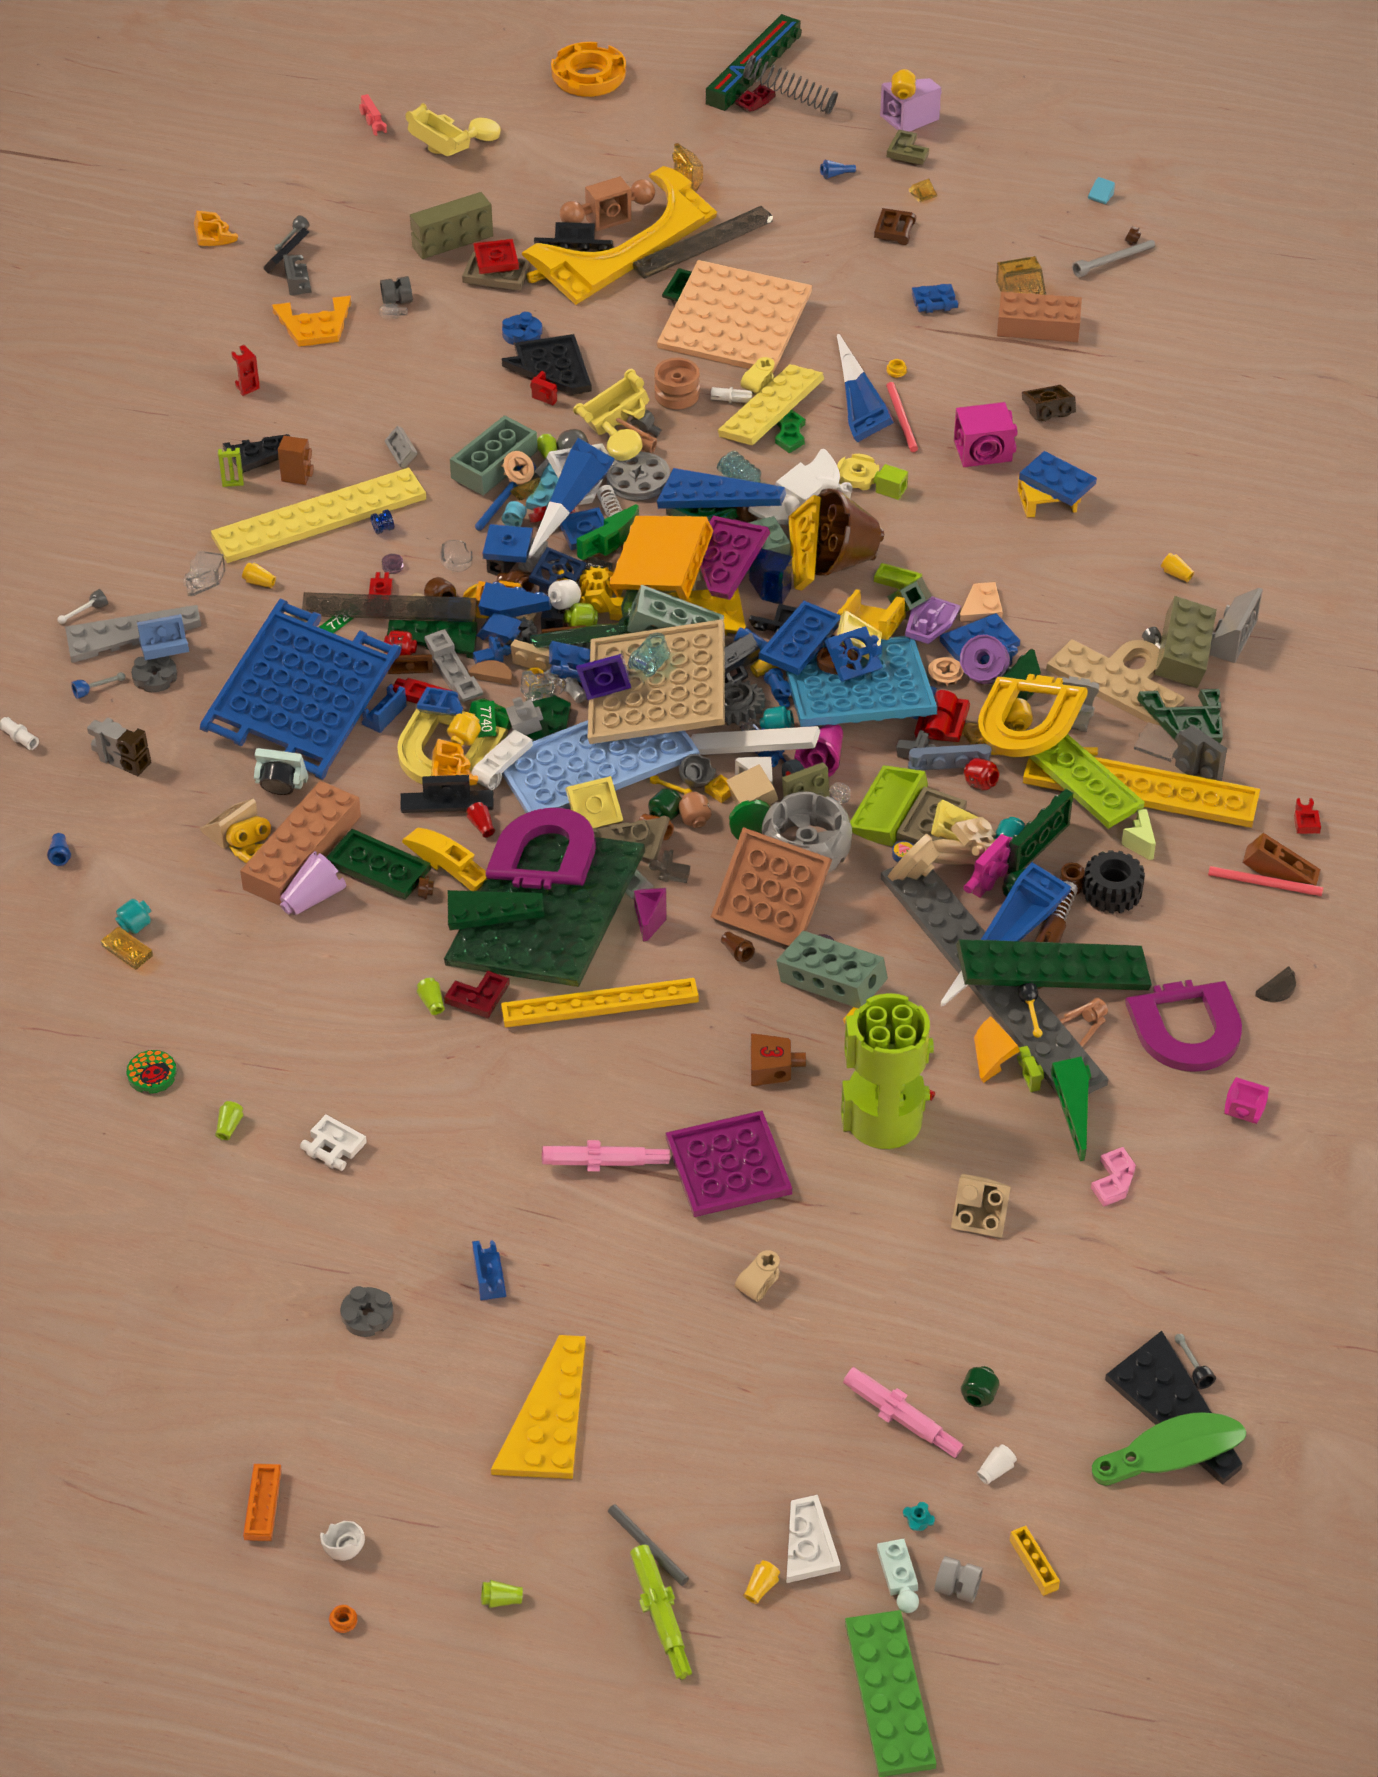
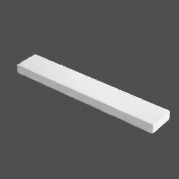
(756, 740)

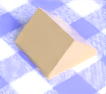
(217, 828)

